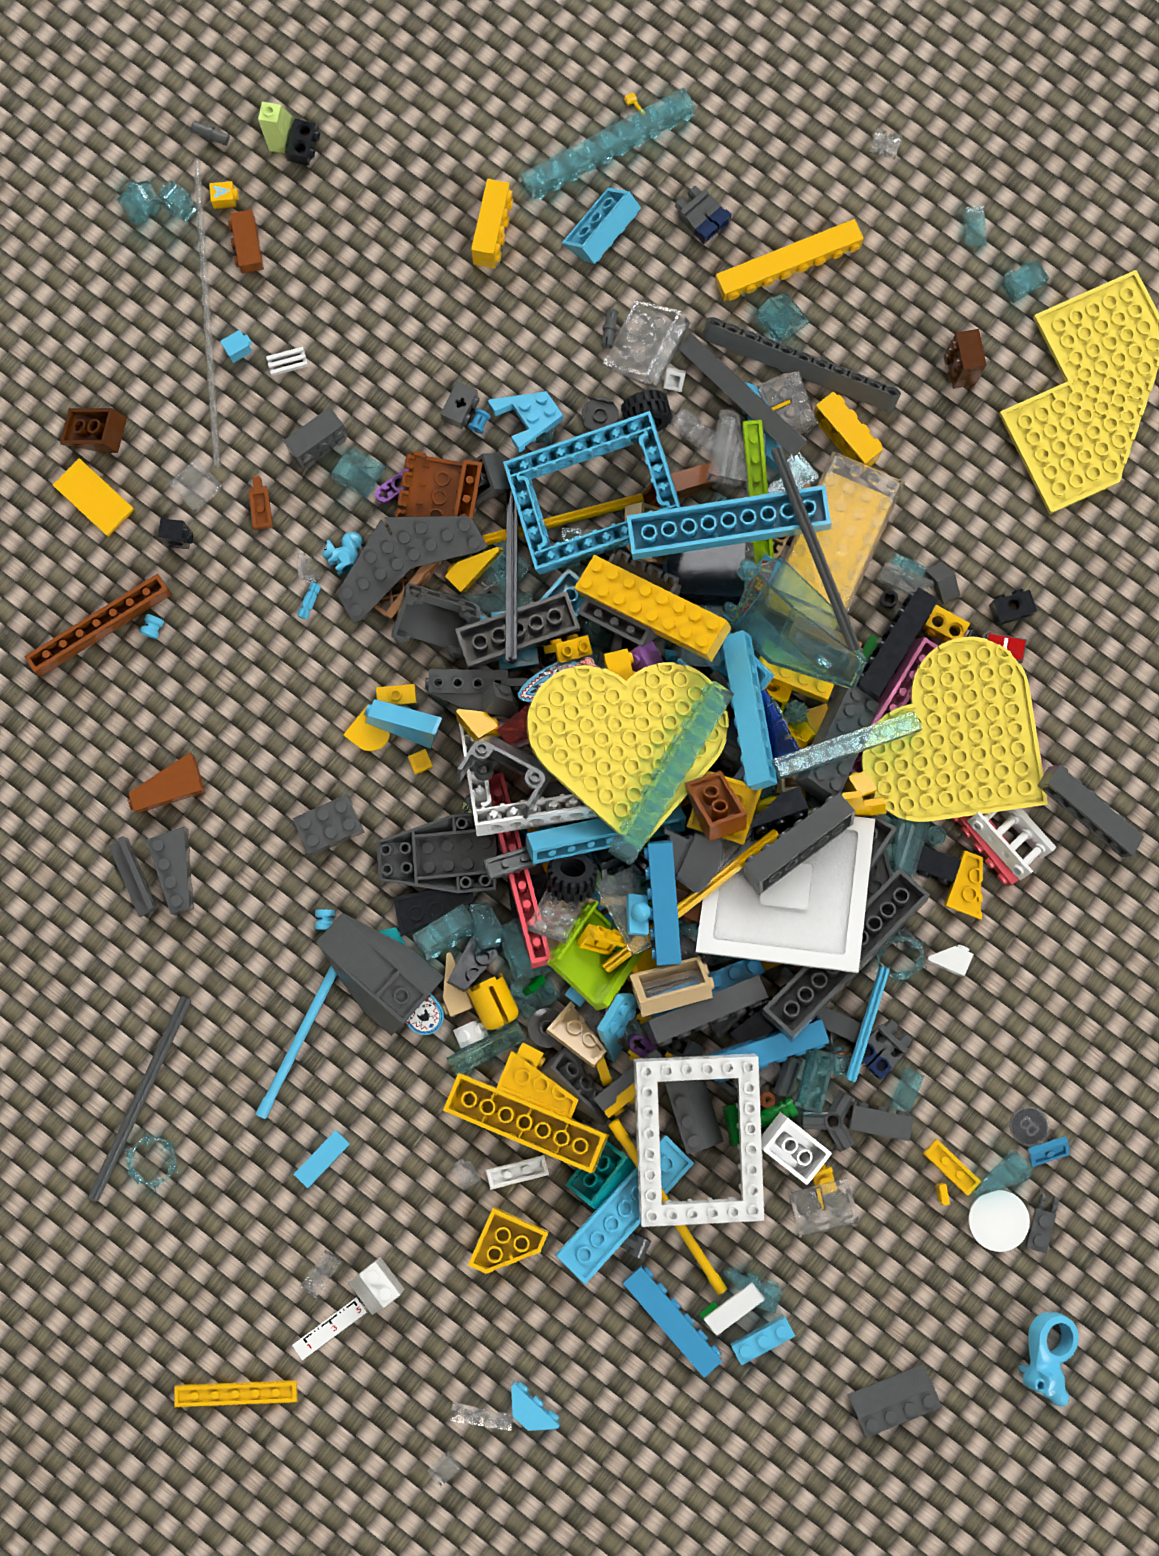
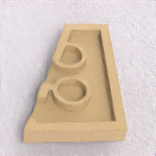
(575, 1035)

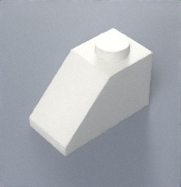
(952, 959)

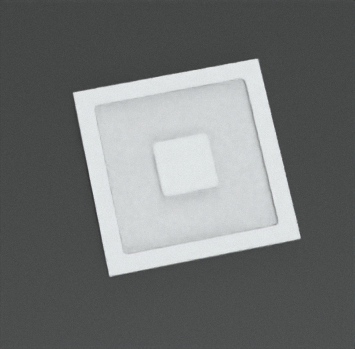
(802, 919)

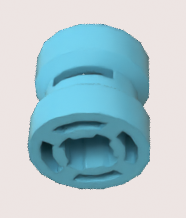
(151, 626)
(324, 919)

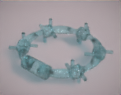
(919, 963)
(134, 1173)

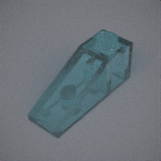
(1008, 1172)

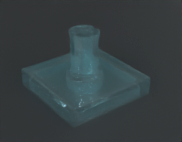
(497, 571)

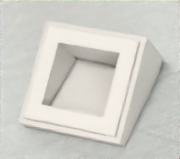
(674, 379)

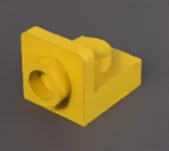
(823, 1176)

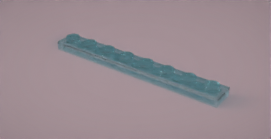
(846, 745)

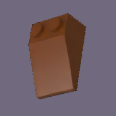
(716, 806)

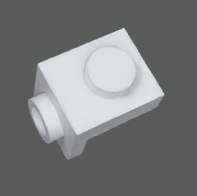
(470, 1033)

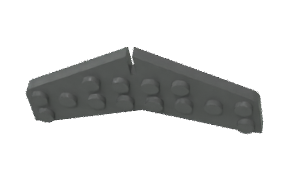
(412, 544)

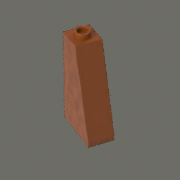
(686, 483)
(170, 785)

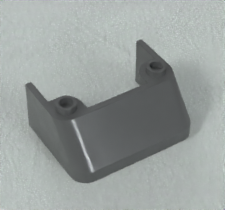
(492, 747)

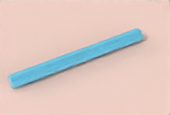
(867, 1023)

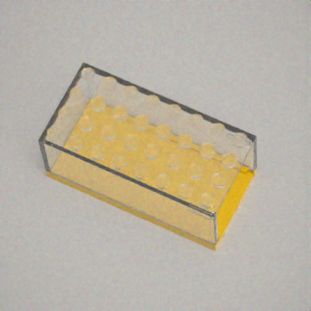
(859, 511)

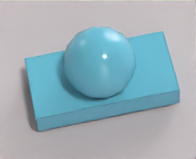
(637, 914)

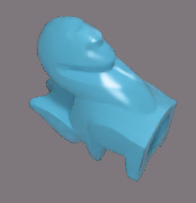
(345, 555)

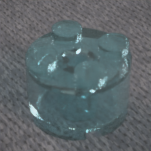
(140, 201)

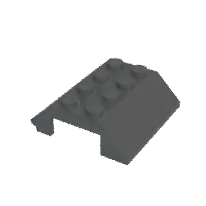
(618, 622)

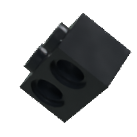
(298, 141)

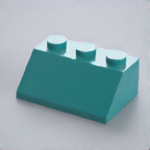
(609, 1173)

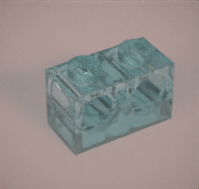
(177, 200)

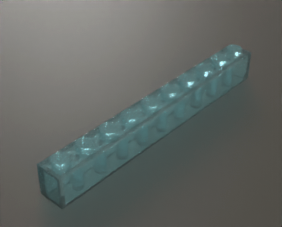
(608, 144)
(670, 773)

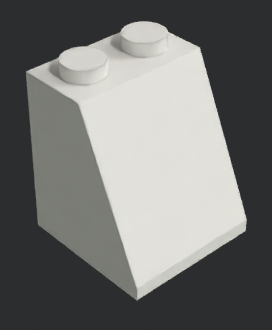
(376, 1286)

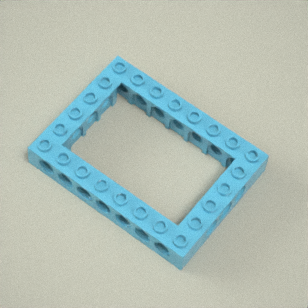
(574, 451)

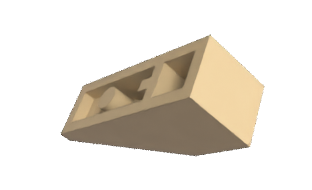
(454, 999)

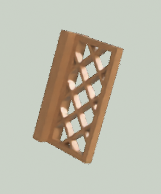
(419, 578)

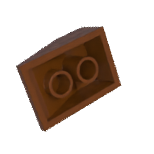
(94, 429)

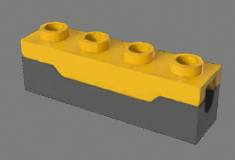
(621, 1090)

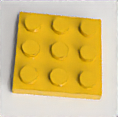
(749, 800)

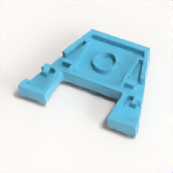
(535, 411)
(614, 1023)

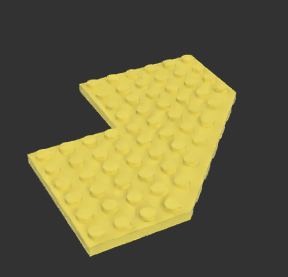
(1083, 430)

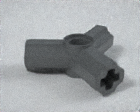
(839, 1132)

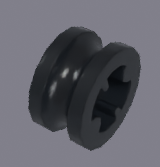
(889, 593)

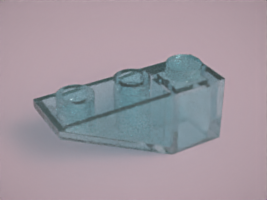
(769, 1289)

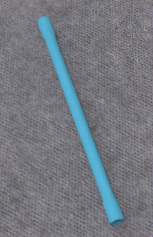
(268, 1100)

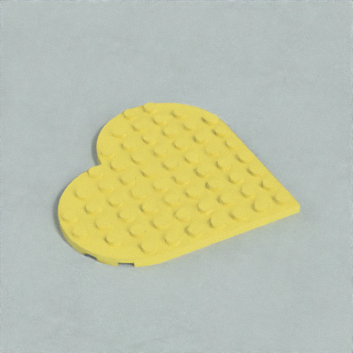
(610, 733)
(974, 740)

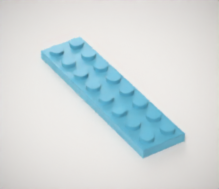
(617, 1216)

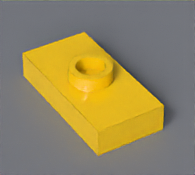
(397, 695)

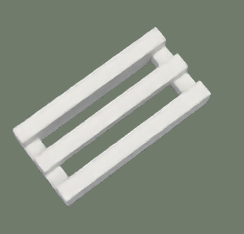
(286, 354)

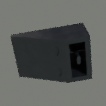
(780, 814)

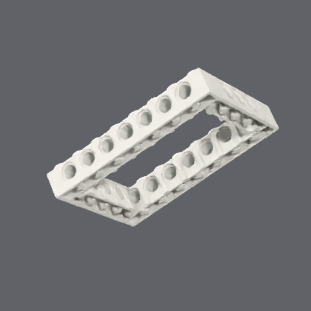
(510, 816)
(667, 1213)

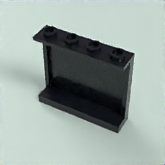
(709, 574)

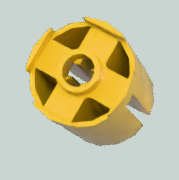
(493, 1003)

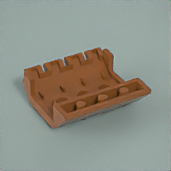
(438, 487)

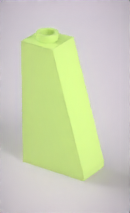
(275, 125)

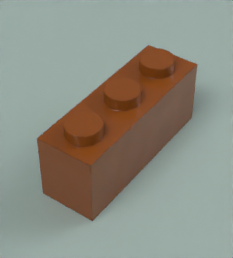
(245, 241)

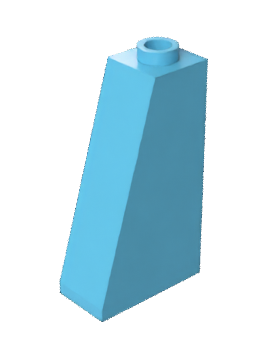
(403, 722)

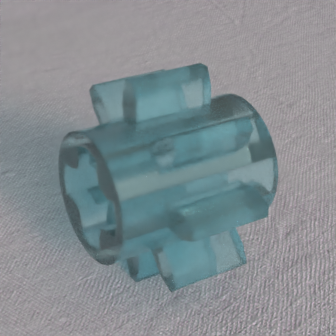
(795, 712)

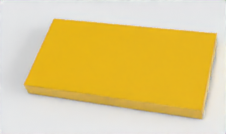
(93, 497)

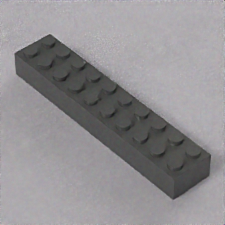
(816, 987)

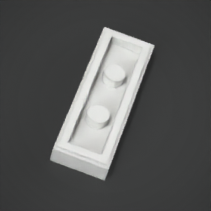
(517, 1172)
(734, 1308)

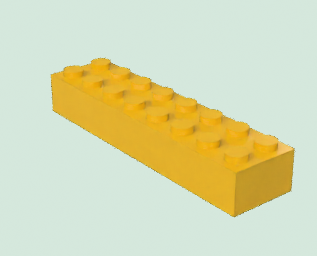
(654, 607)
(526, 1123)

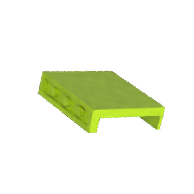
(584, 967)

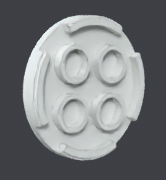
(998, 1220)

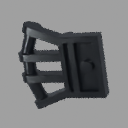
(607, 862)

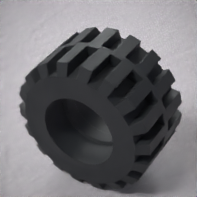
(651, 401)
(571, 878)

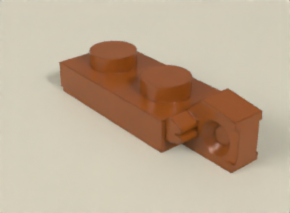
(260, 505)

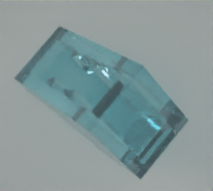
(486, 925)

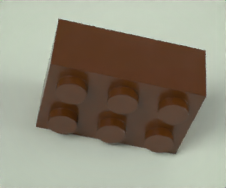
(965, 359)

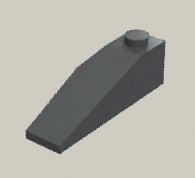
(567, 1071)

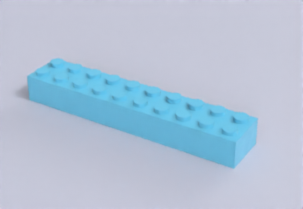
(724, 523)

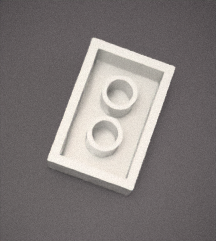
(794, 1148)

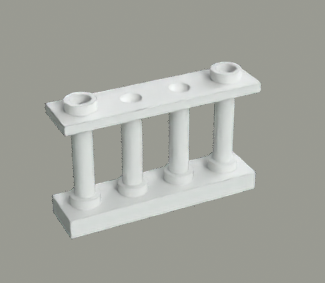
(1027, 831)

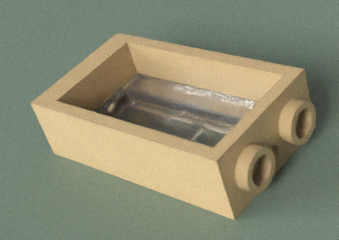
(672, 986)

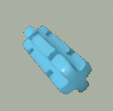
(309, 600)

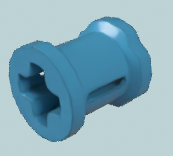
(479, 414)

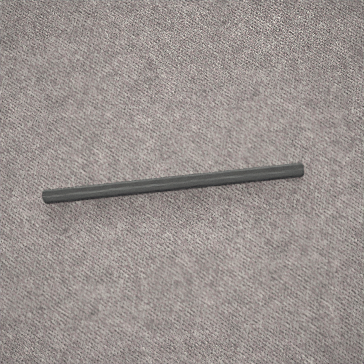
(815, 549)
(139, 1099)

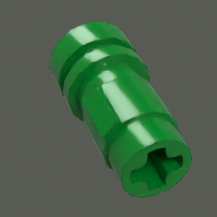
(769, 1114)

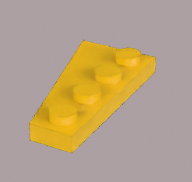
(531, 1085)

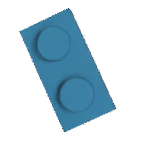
(1048, 1151)

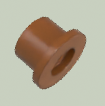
(771, 1099)

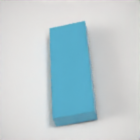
(321, 1159)

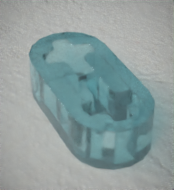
(909, 565)

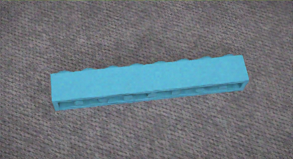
(749, 711)
(585, 837)

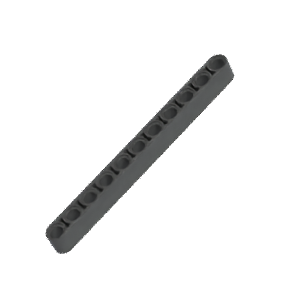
(810, 367)

